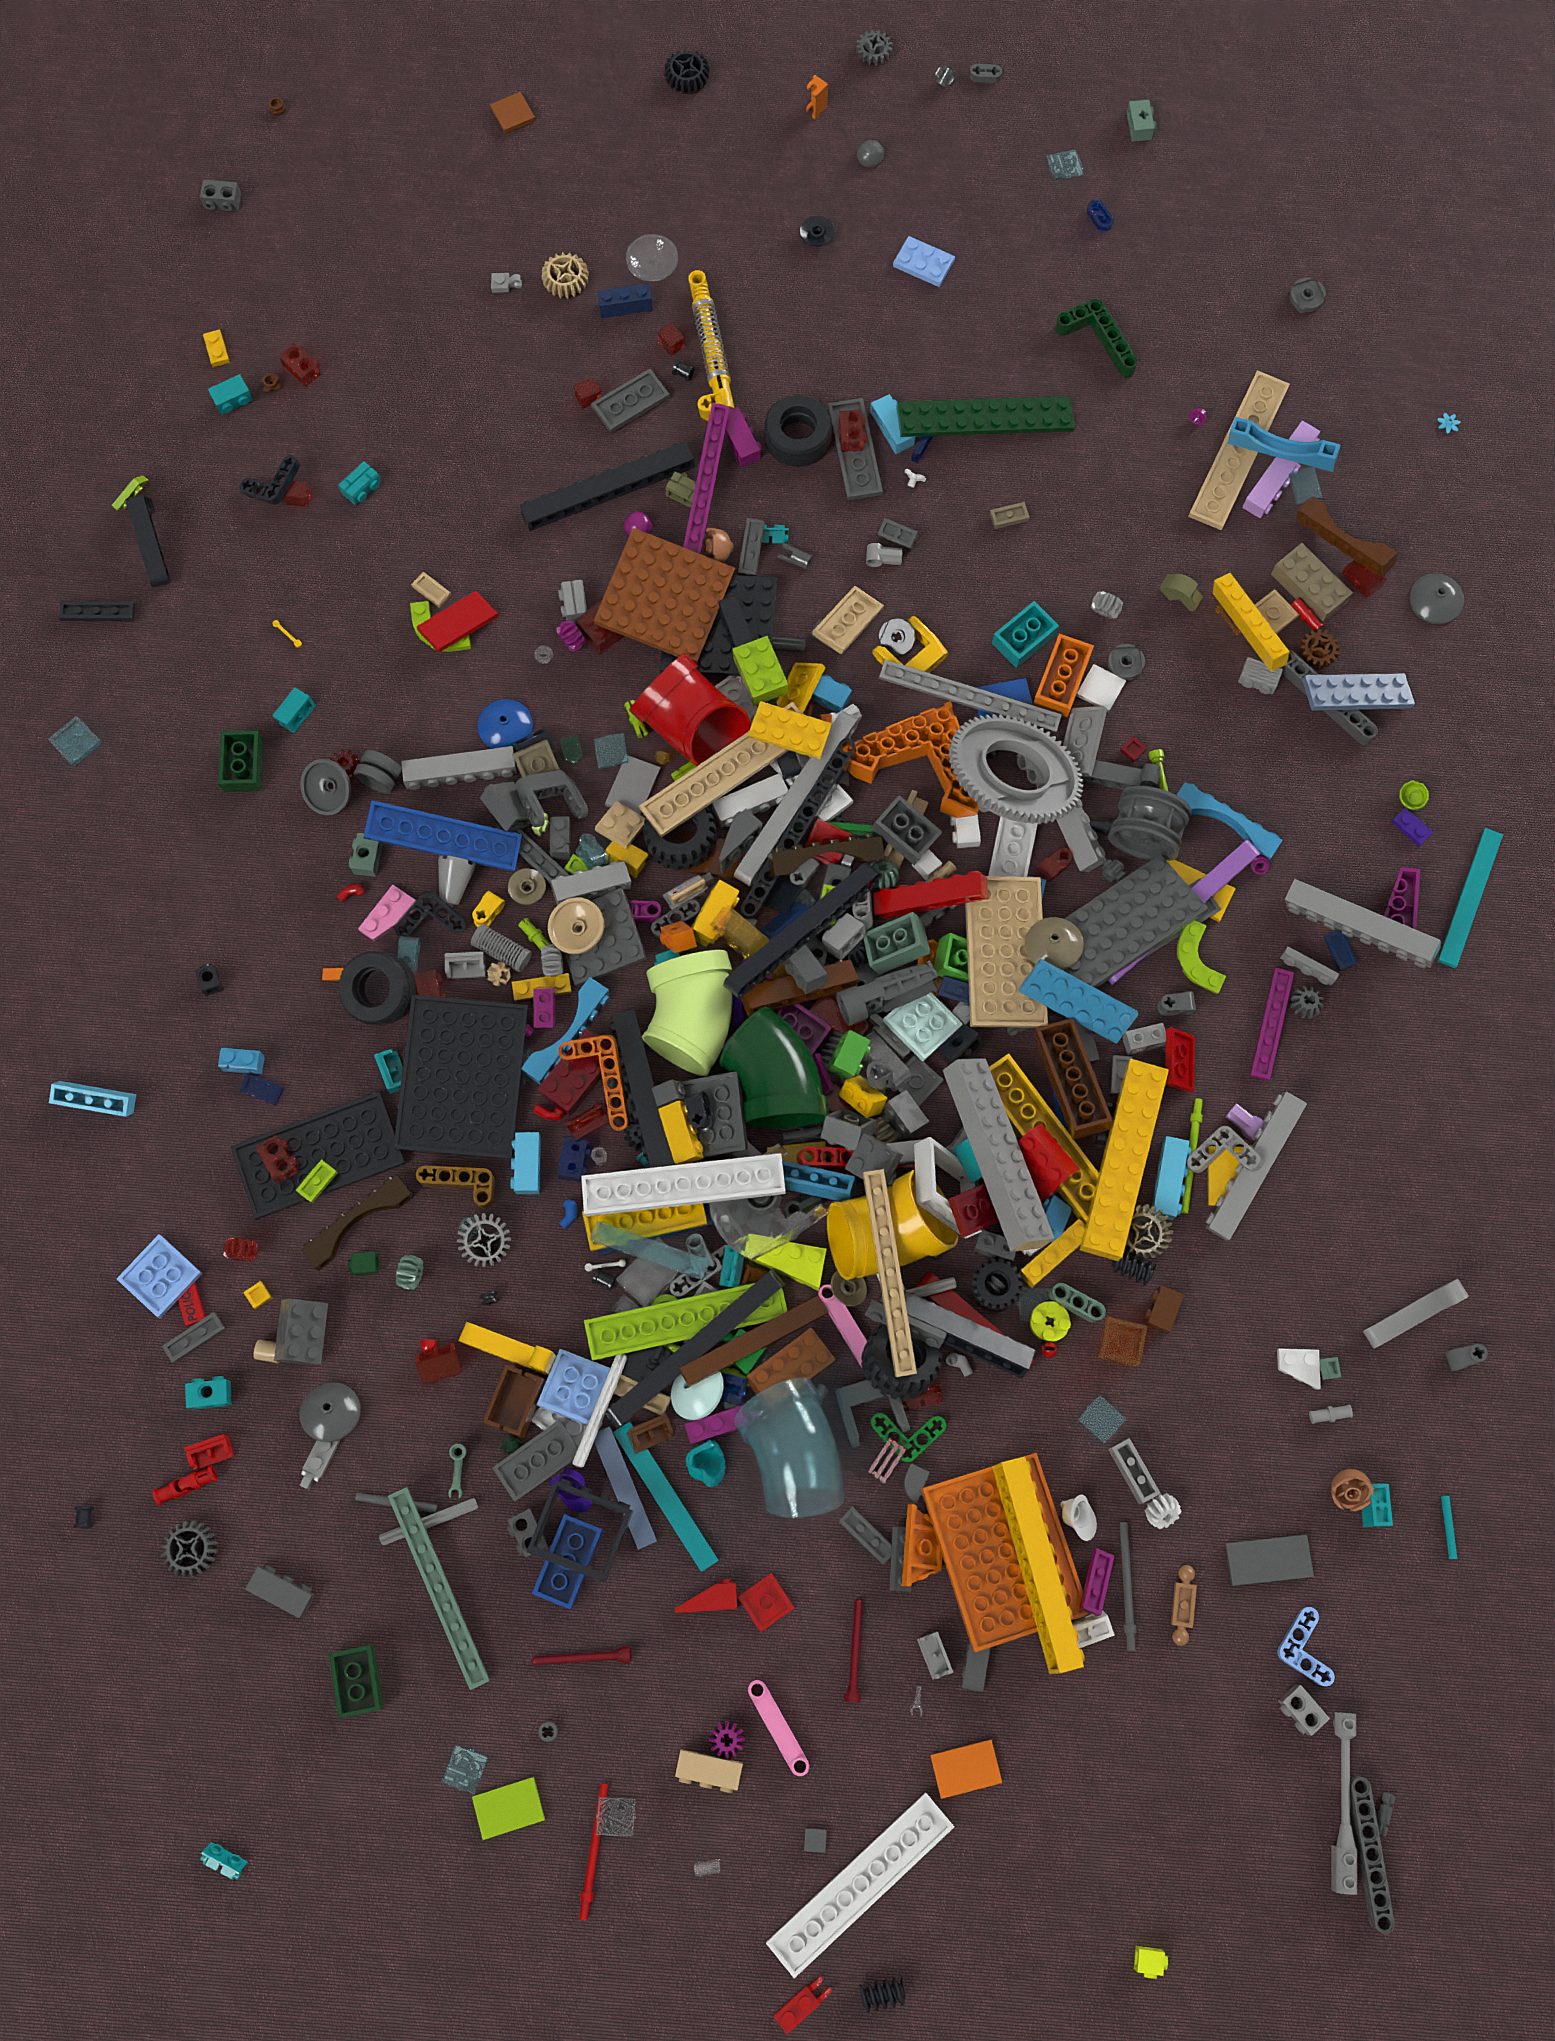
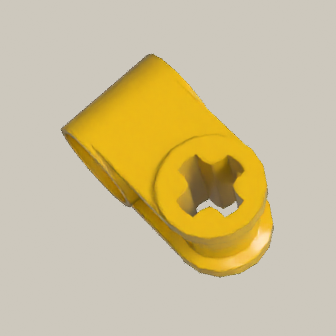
(489, 907)

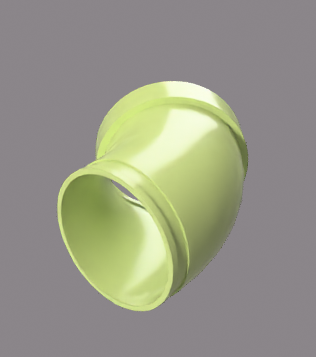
(690, 1010)

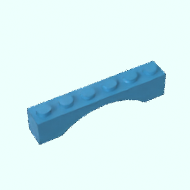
(1250, 436)
(1206, 805)
(591, 998)

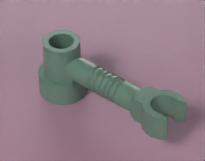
(458, 1459)

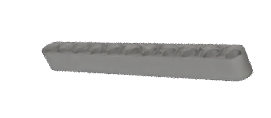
(772, 833)

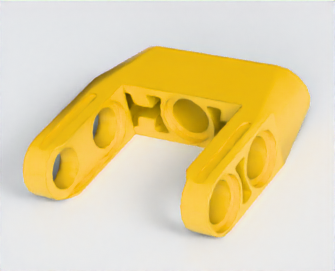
(925, 660)

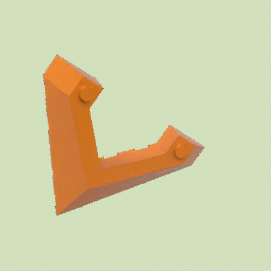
(910, 739)

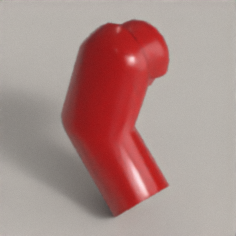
(350, 889)
(556, 1115)

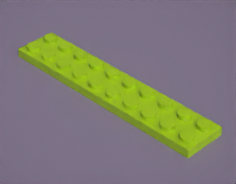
(670, 1321)

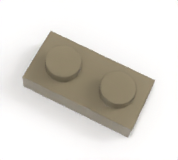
(1009, 515)

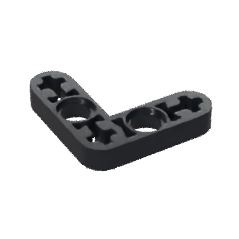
(271, 493)
(426, 908)

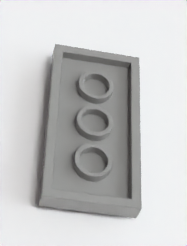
(1084, 736)

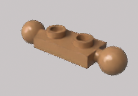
(1183, 1605)

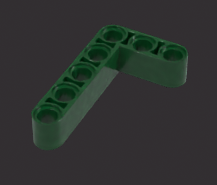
(1070, 322)

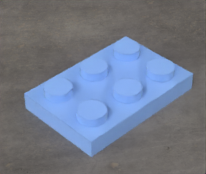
(924, 261)

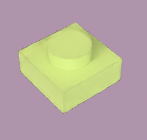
(539, 830)

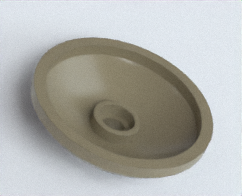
(1059, 953)

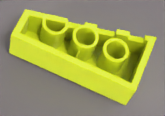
(796, 1261)

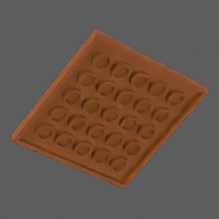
(664, 595)

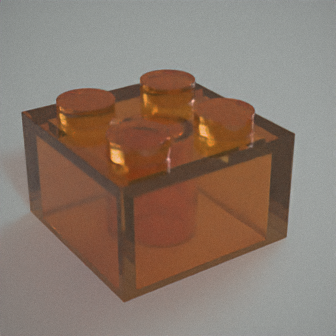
(1122, 1342)

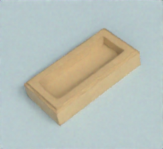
(431, 589)

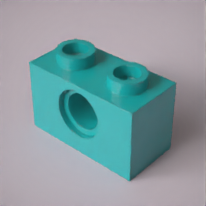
(220, 1393)

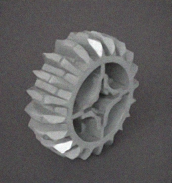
(478, 1223)

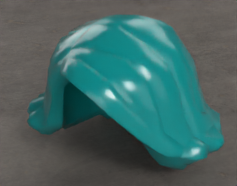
(706, 1463)

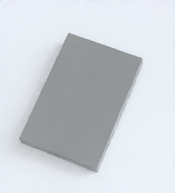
(633, 784)

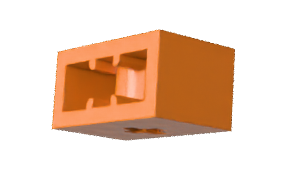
(678, 937)

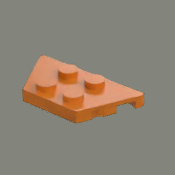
(921, 1548)

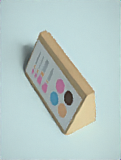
(686, 889)

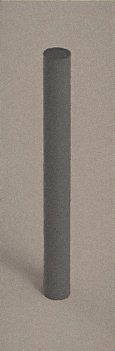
(385, 1501)

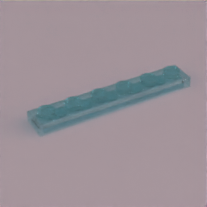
(649, 1250)

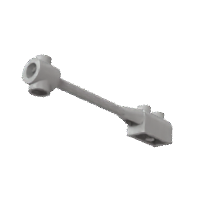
(1344, 1852)

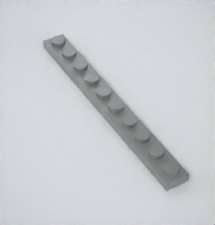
(968, 695)

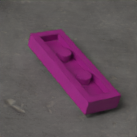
(1096, 1582)

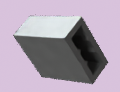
(505, 806)

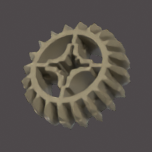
(1160, 1241)

